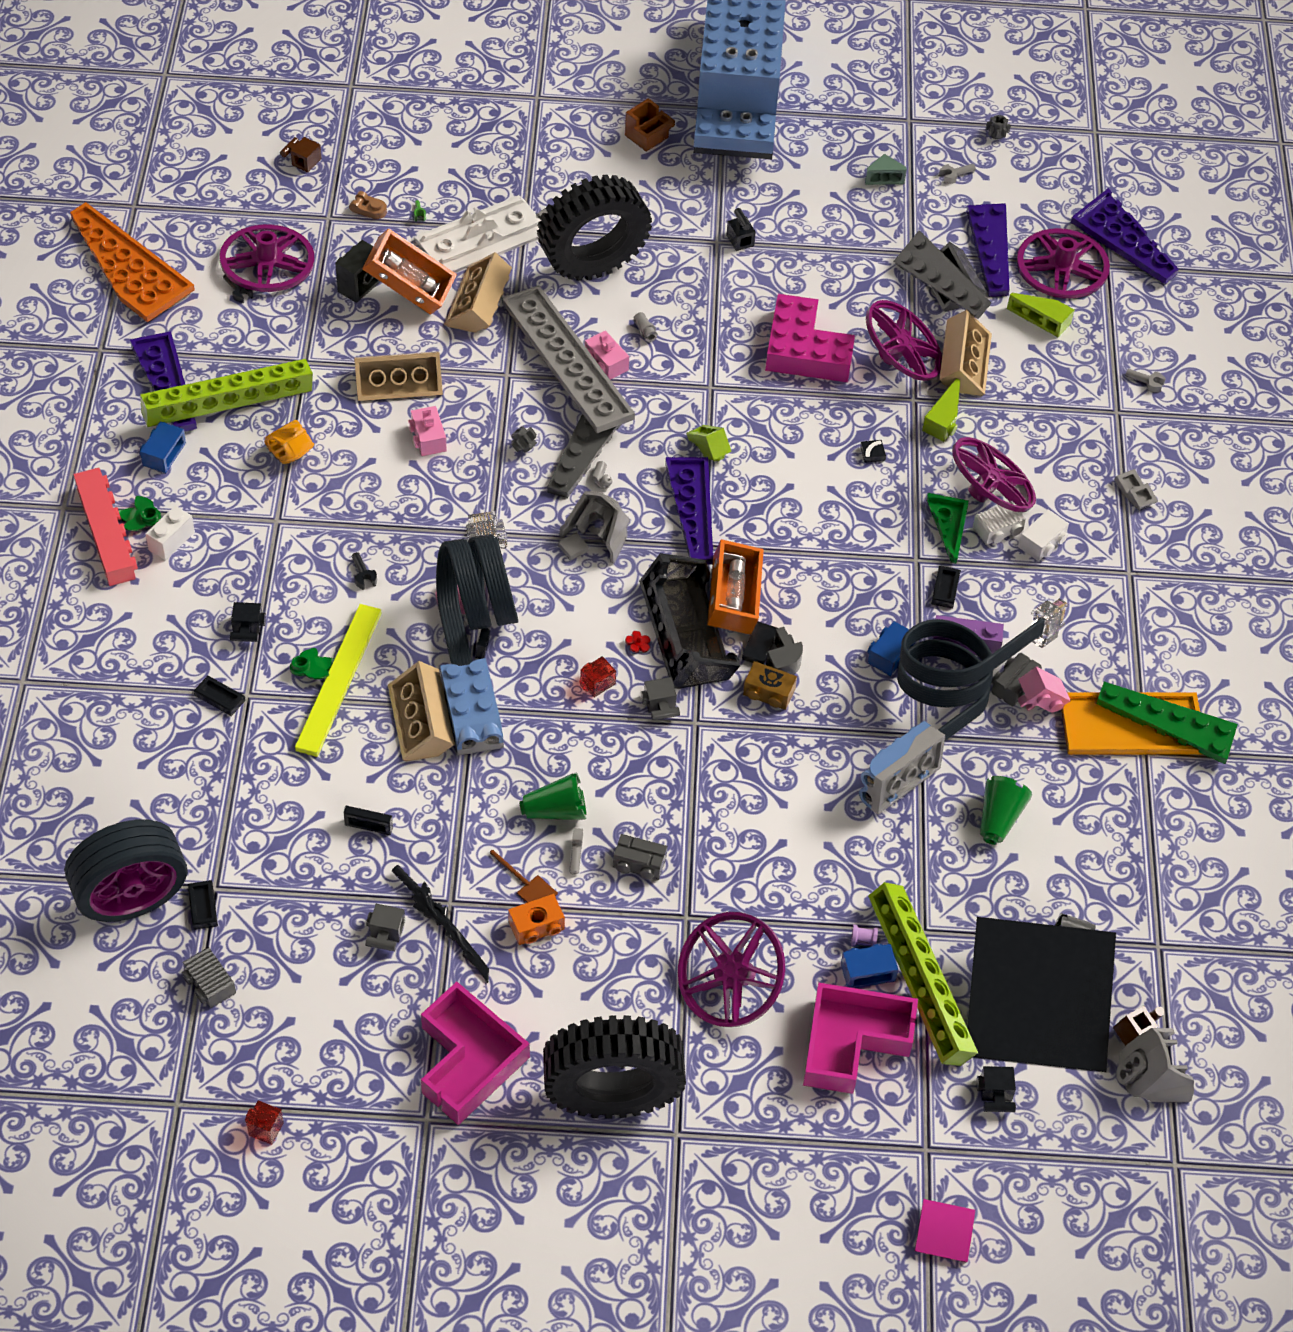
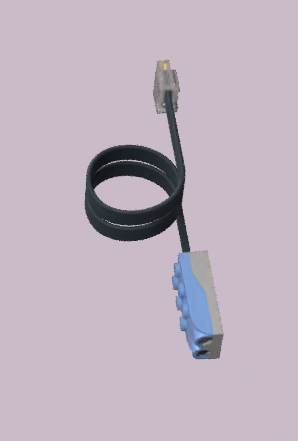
(468, 682)
(920, 750)

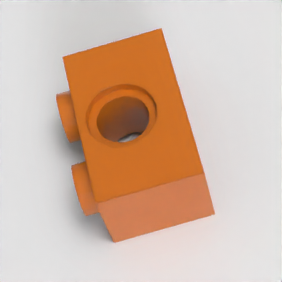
(543, 909)

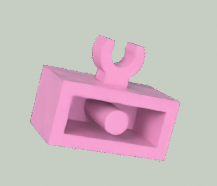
(608, 354)
(428, 431)
(1042, 690)

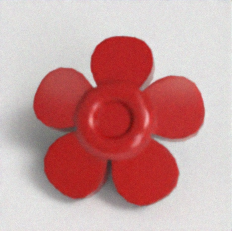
(638, 642)

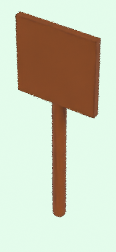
(532, 890)

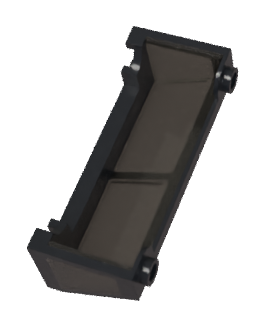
(679, 617)

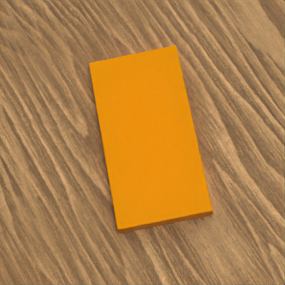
(1099, 731)

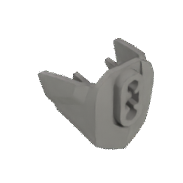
(595, 506)
(1151, 1069)

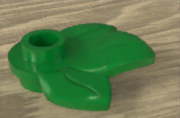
(140, 516)
(311, 665)

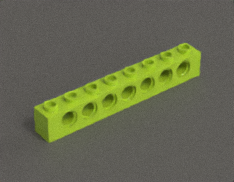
(226, 392)
(922, 974)

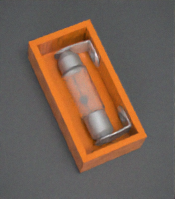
(409, 271)
(735, 587)

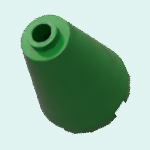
(556, 800)
(1002, 807)

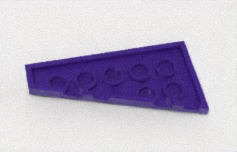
(1121, 232)

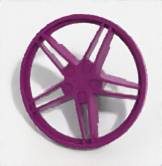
(267, 254)
(1064, 261)
(901, 341)
(992, 477)
(732, 969)

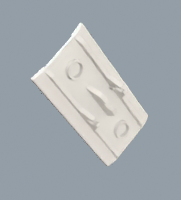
(481, 234)

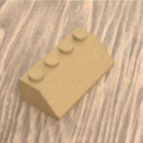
(479, 294)
(966, 354)
(398, 376)
(421, 713)

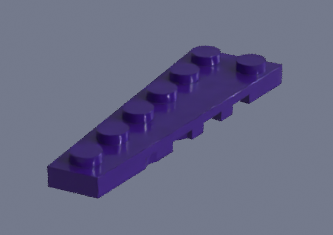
(990, 237)
(161, 366)
(692, 498)

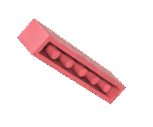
(105, 527)

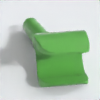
(419, 211)

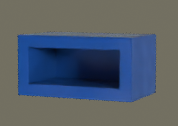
(162, 447)
(886, 651)
(869, 966)

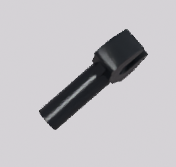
(238, 290)
(363, 573)

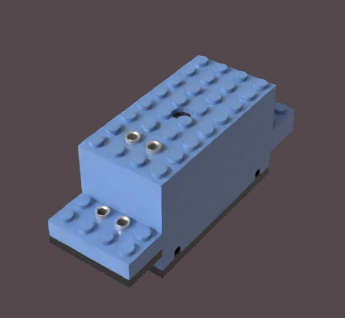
(739, 78)

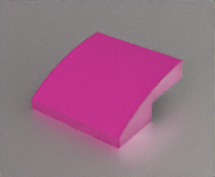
(945, 1230)

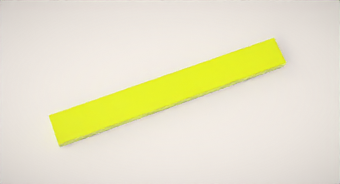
(338, 681)

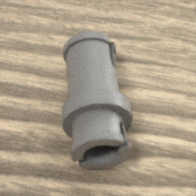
(646, 329)

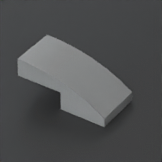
(1134, 490)

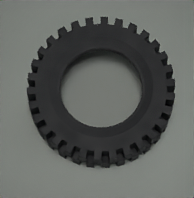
(579, 207)
(614, 1042)

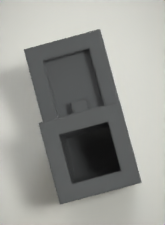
(787, 655)

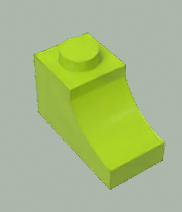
(710, 441)

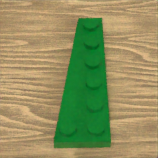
(1205, 732)

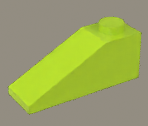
(1043, 312)
(942, 418)

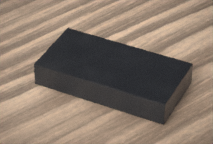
(946, 587)
(759, 643)
(219, 695)
(368, 820)
(202, 904)

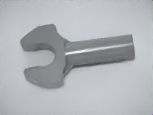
(951, 173)
(1153, 381)
(577, 841)

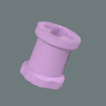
(863, 936)

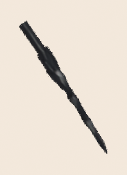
(435, 911)

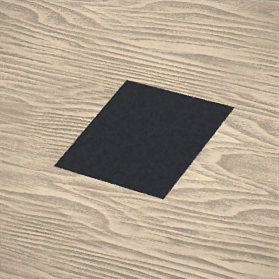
(1041, 993)

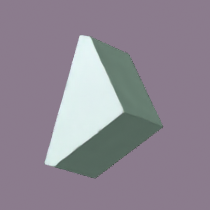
(885, 171)

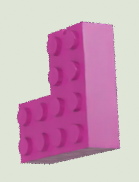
(800, 348)
(852, 1021)
(480, 1056)

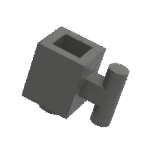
(660, 698)
(385, 927)

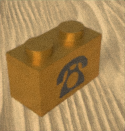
(770, 685)

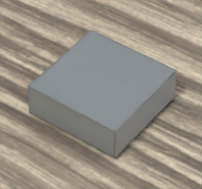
(573, 546)

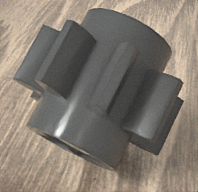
(998, 127)
(523, 439)

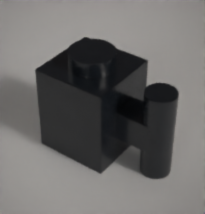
(740, 231)
(247, 621)
(997, 1085)

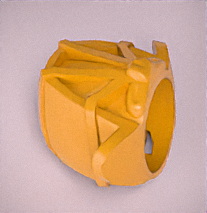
(289, 442)

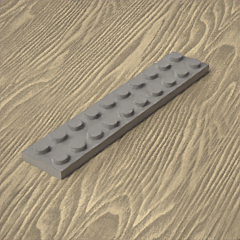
(568, 359)

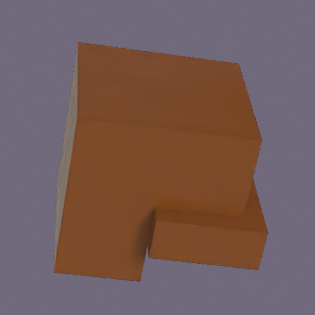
(647, 125)

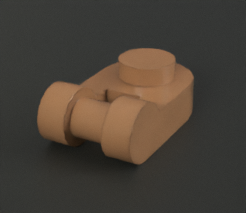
(374, 207)

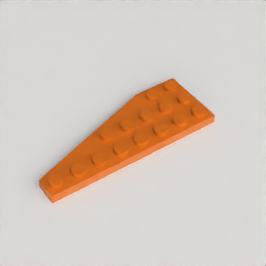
(133, 271)

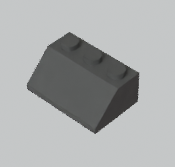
(961, 261)

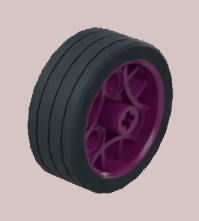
(125, 870)

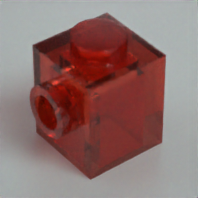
(597, 676)
(264, 1122)

